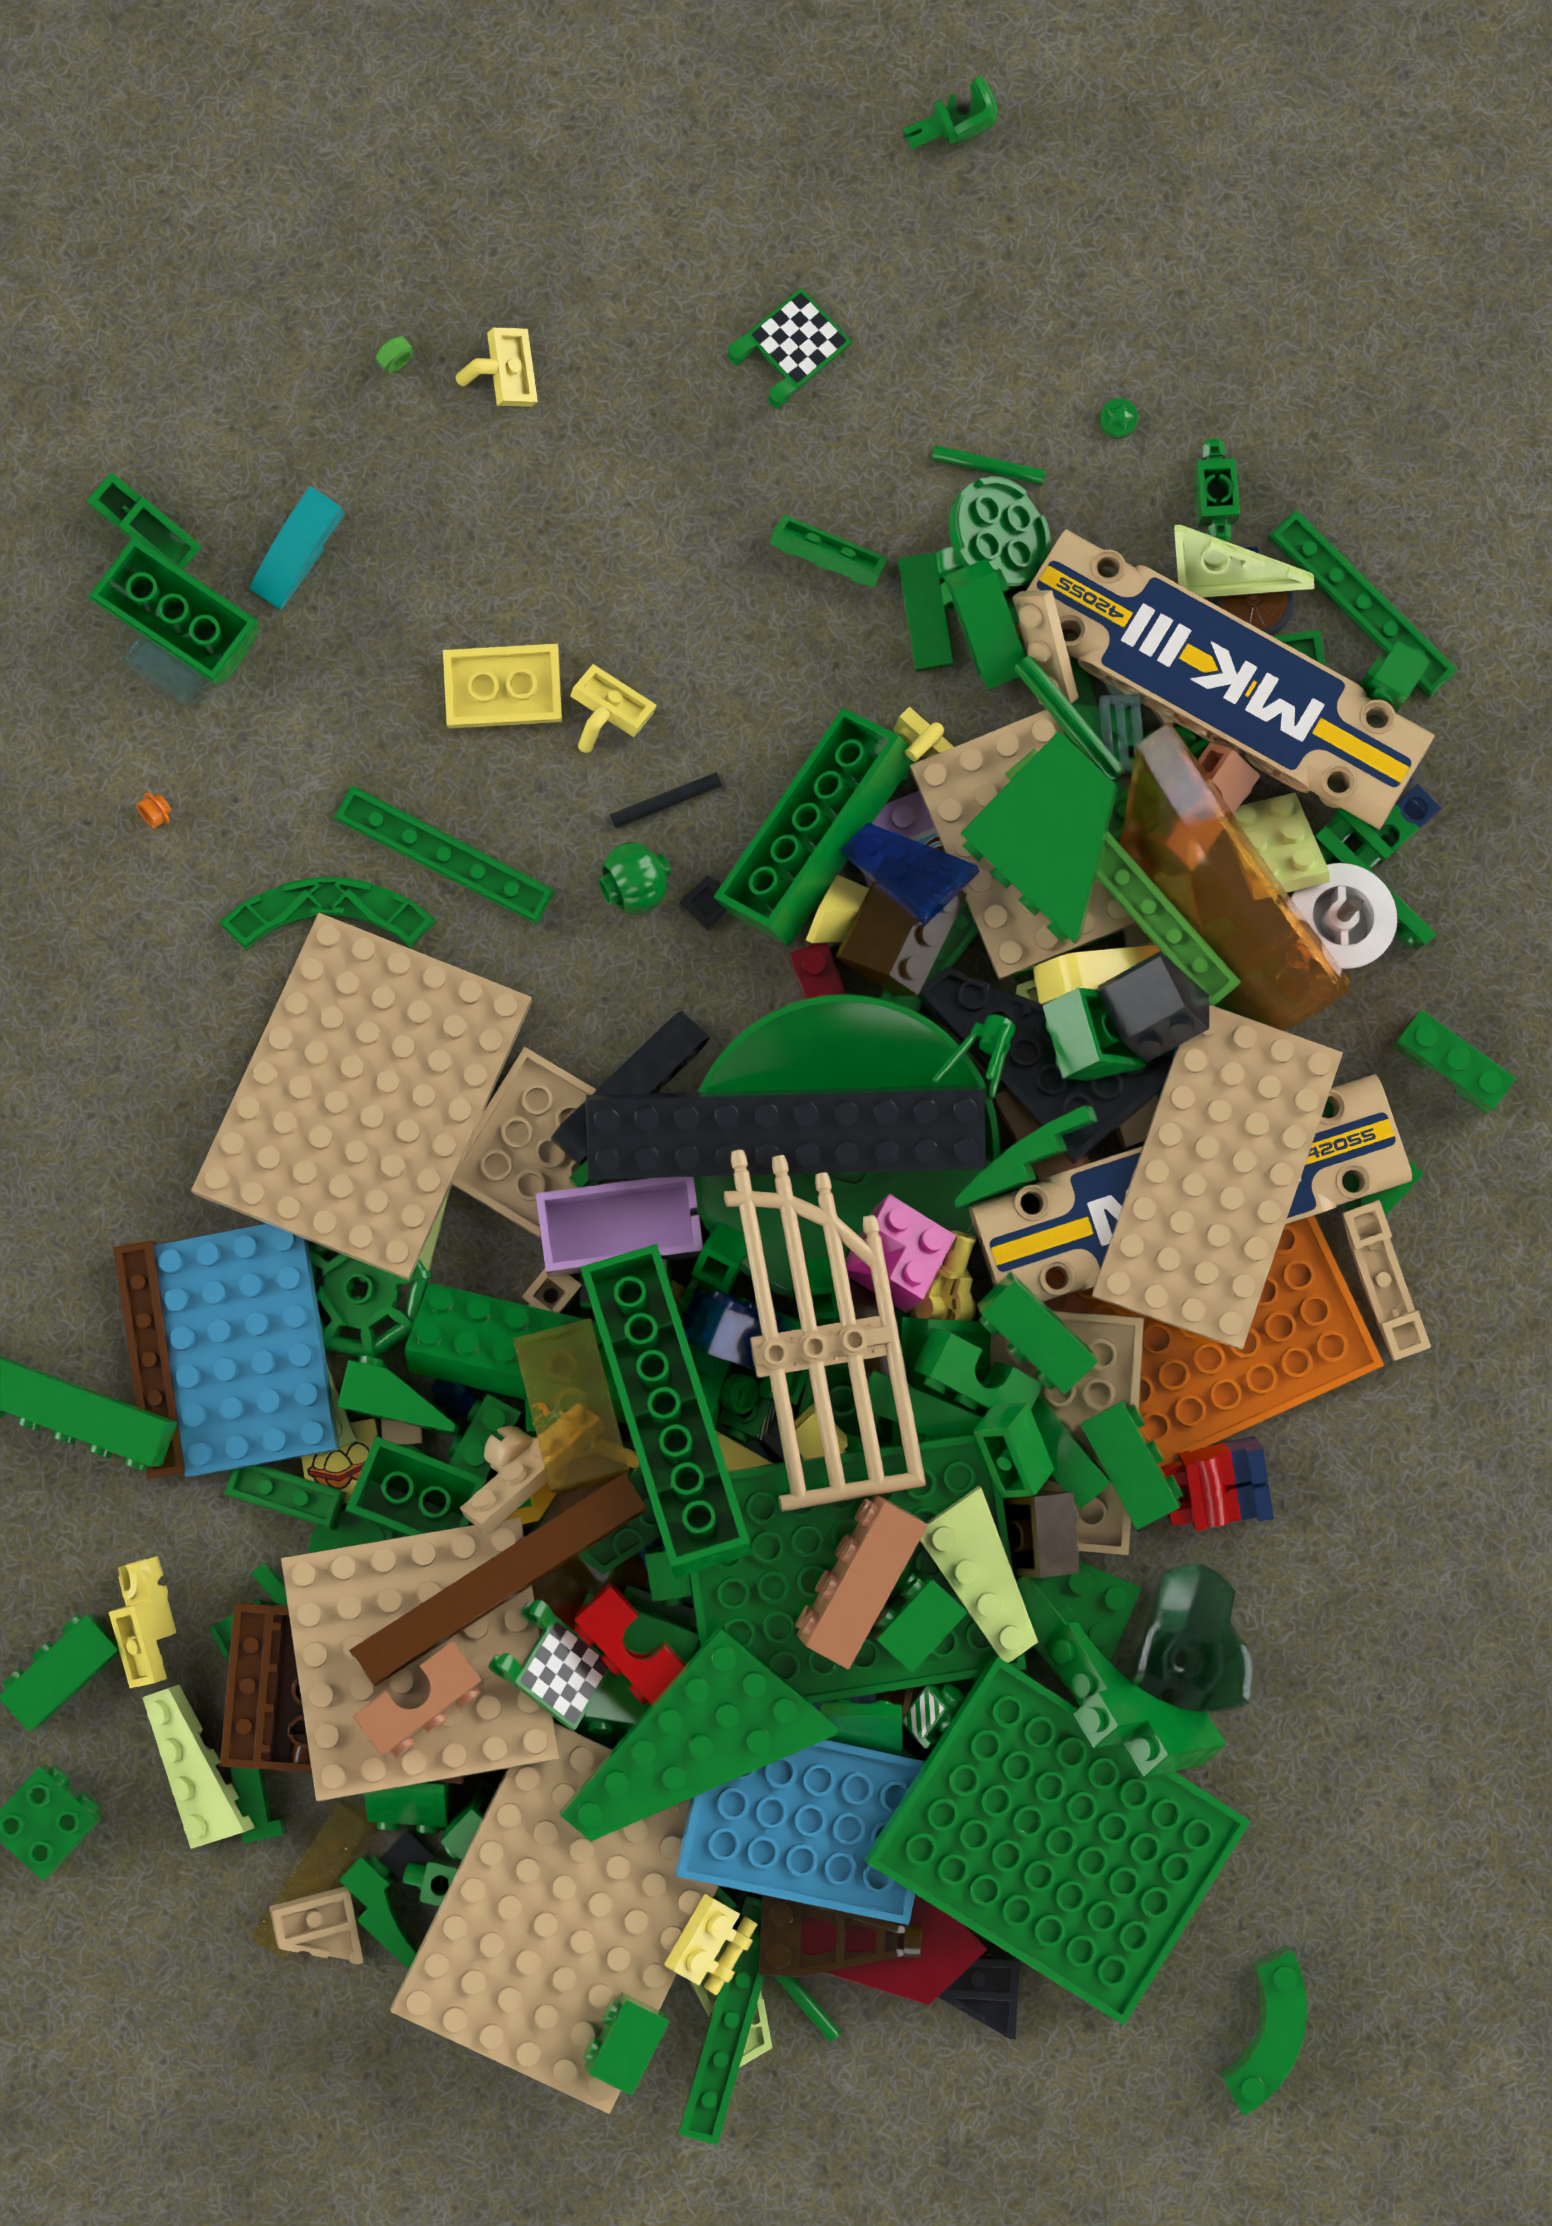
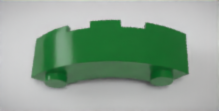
(1278, 2036)

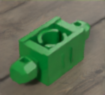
(1216, 467)

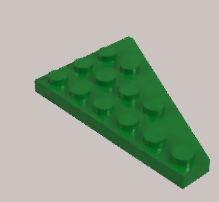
(703, 1730)

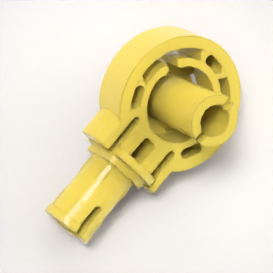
(950, 1290)

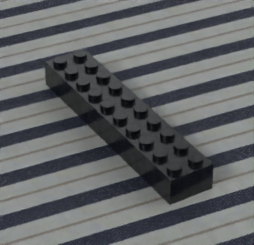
(811, 1127)

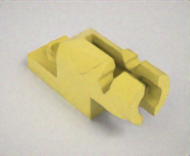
(142, 1621)

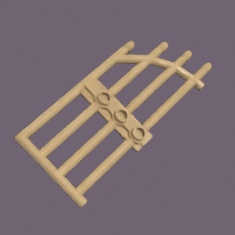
(828, 1344)

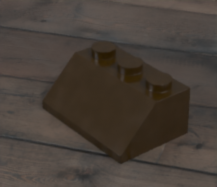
(892, 944)

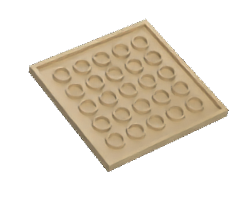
(358, 1590)

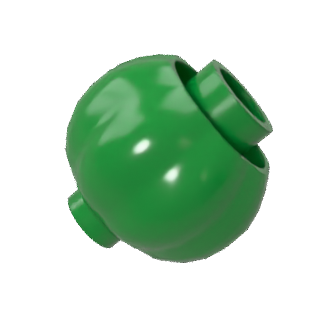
(634, 878)

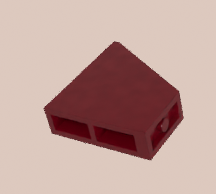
(945, 1953)

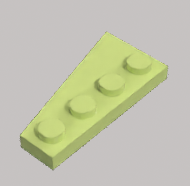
(199, 1791)

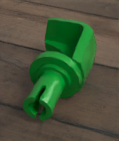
(953, 125)

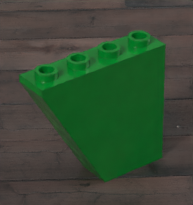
(1048, 834)

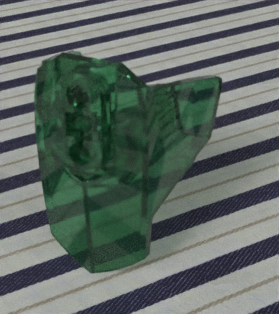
(1194, 1619)

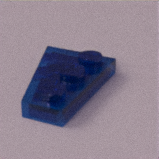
(909, 871)

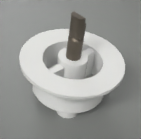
(1350, 914)

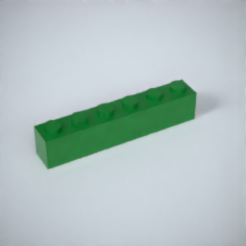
(84, 1415)

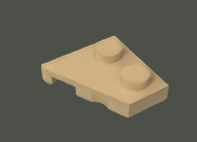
(319, 1925)

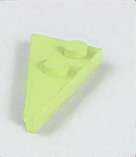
(1224, 569)

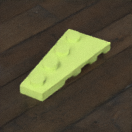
(976, 1567)

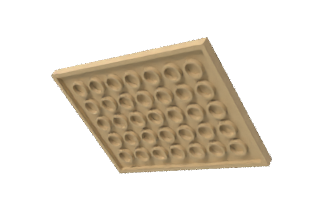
(362, 1096)
(551, 1927)

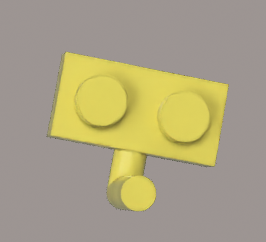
(509, 365)
(611, 702)
(921, 737)

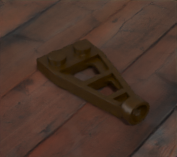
(782, 1936)

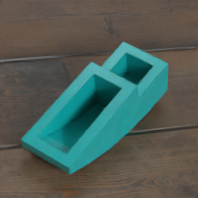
(296, 547)

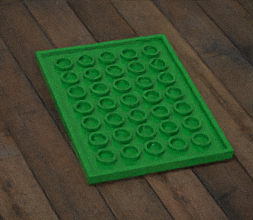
(765, 1592)
(1056, 1842)

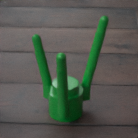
(994, 1041)

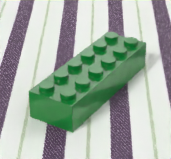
(802, 838)

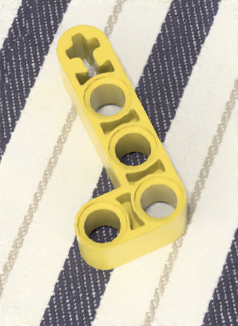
(1085, 969)

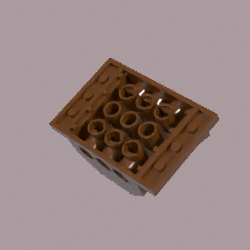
(263, 1695)

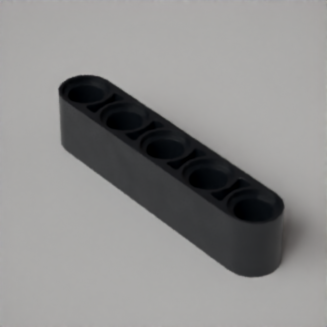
(642, 1073)

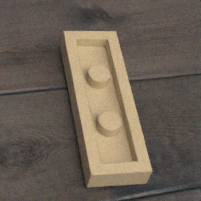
(1045, 638)

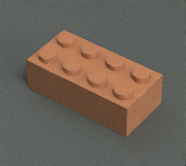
(860, 1580)

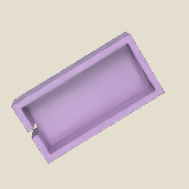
(618, 1218)

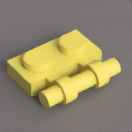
(703, 1939)

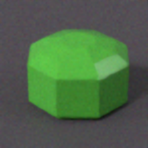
(394, 354)

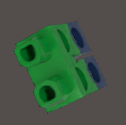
(1401, 824)

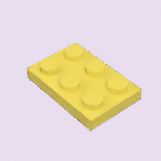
(502, 686)

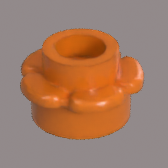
(154, 809)

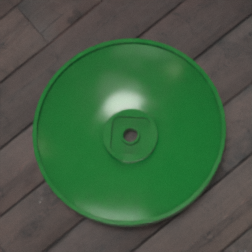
(831, 1046)

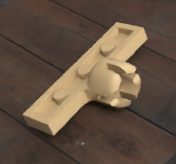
(518, 1478)

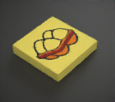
(342, 1467)

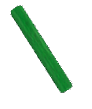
(1068, 717)

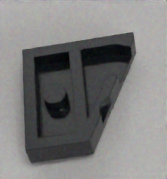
(988, 1994)

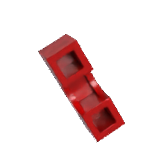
(604, 1622)

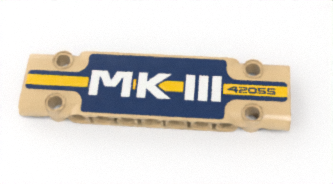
(1230, 681)
(1085, 1202)

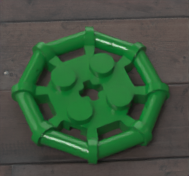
(366, 1312)

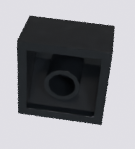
(1155, 1006)

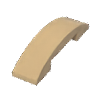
(1384, 1281)

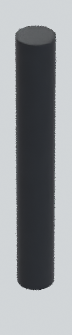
(665, 800)

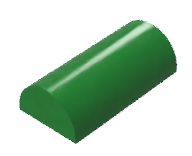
(176, 612)

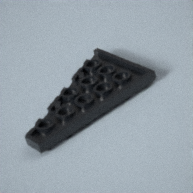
(1030, 1063)

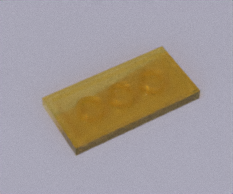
(571, 1405)

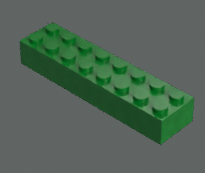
(471, 1343)
(666, 1411)

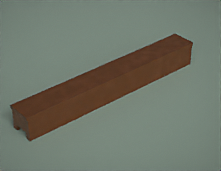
(499, 1580)

